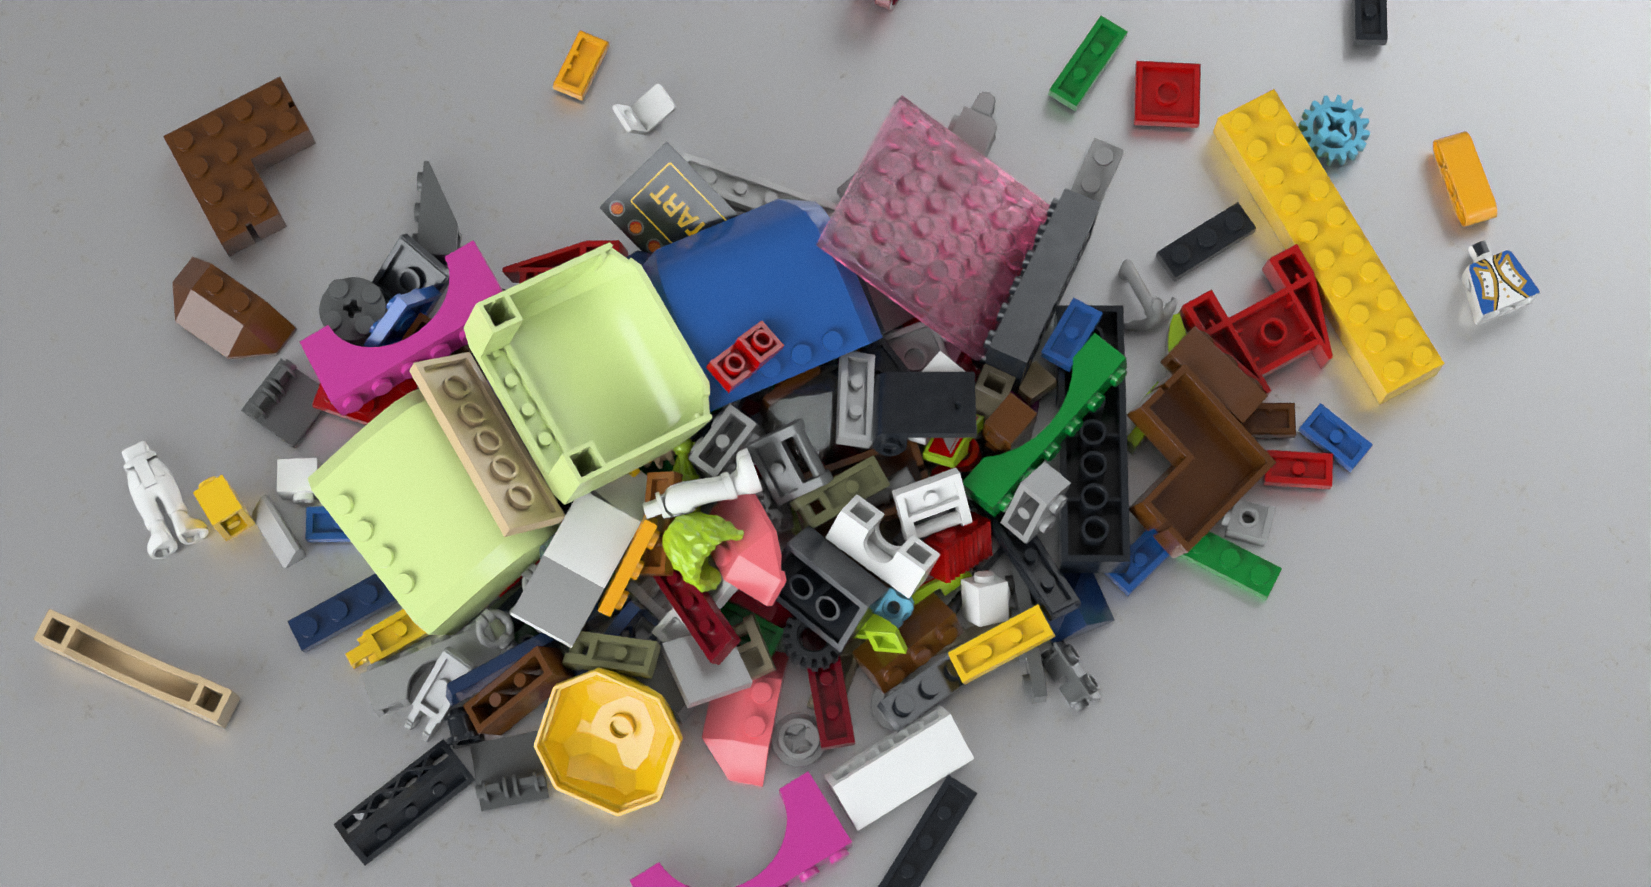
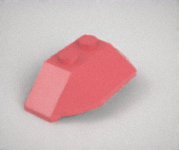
(756, 559)
(742, 726)

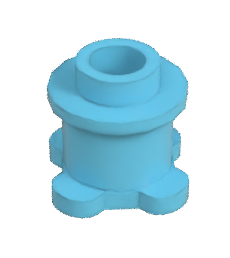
(889, 613)

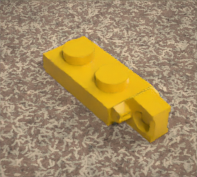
(386, 639)

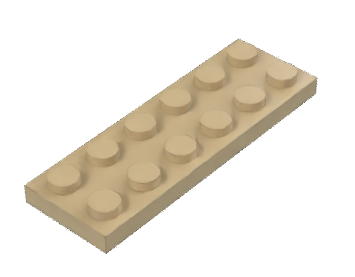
(487, 443)

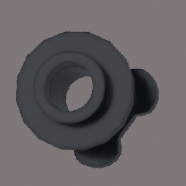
(461, 729)

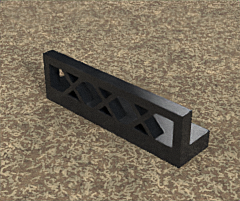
(406, 805)

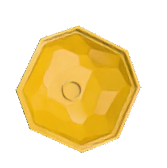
(608, 741)

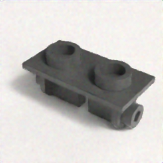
(1079, 685)

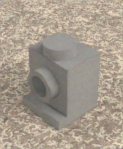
(1253, 533)

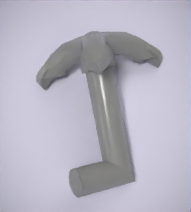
(1152, 305)

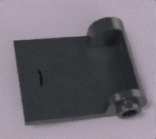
(922, 408)

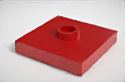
(1167, 94)

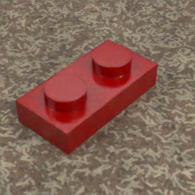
(1300, 470)

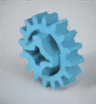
(1332, 117)

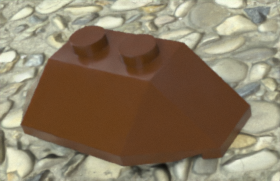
(227, 313)

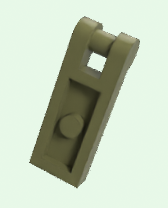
(862, 479)
(614, 654)

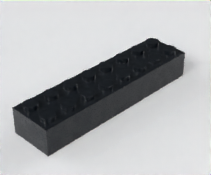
(1095, 461)

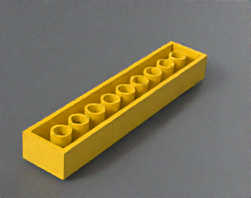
(1349, 275)

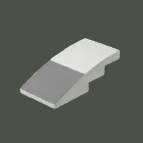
(575, 568)

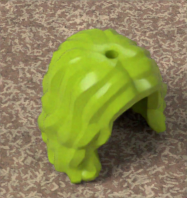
(691, 541)

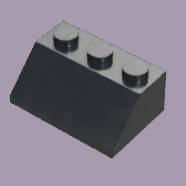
(827, 588)

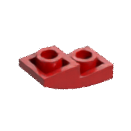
(745, 356)

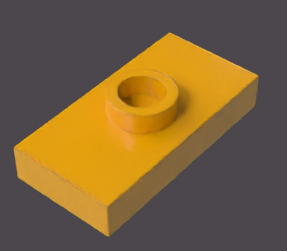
(581, 65)

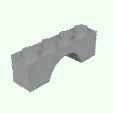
(392, 683)

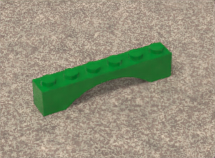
(998, 477)

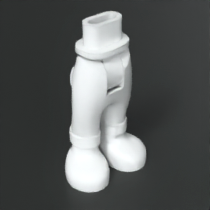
(153, 481)
(688, 495)

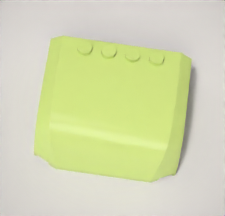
(590, 370)
(422, 518)

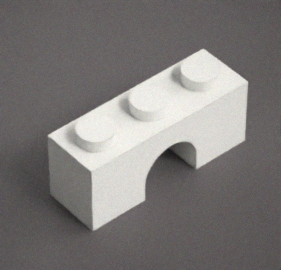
(859, 536)

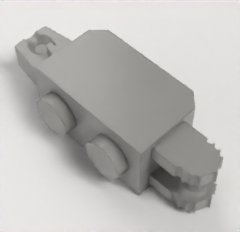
(976, 124)

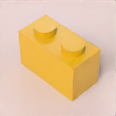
(223, 507)

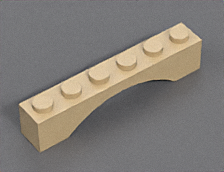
(136, 669)

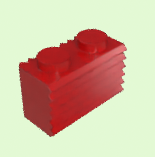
(960, 547)

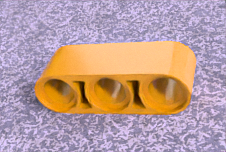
(1465, 179)

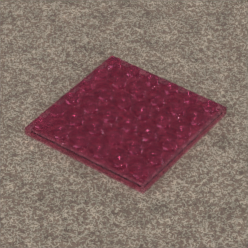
(935, 227)

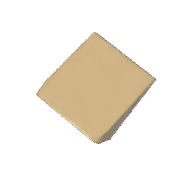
(1036, 384)

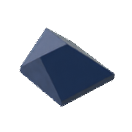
(1092, 612)

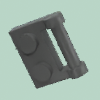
(780, 467)

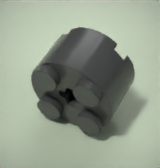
(343, 300)

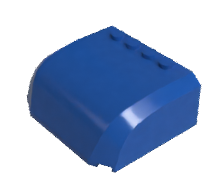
(768, 272)

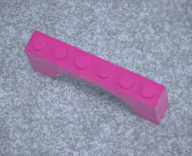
(359, 374)
(809, 841)

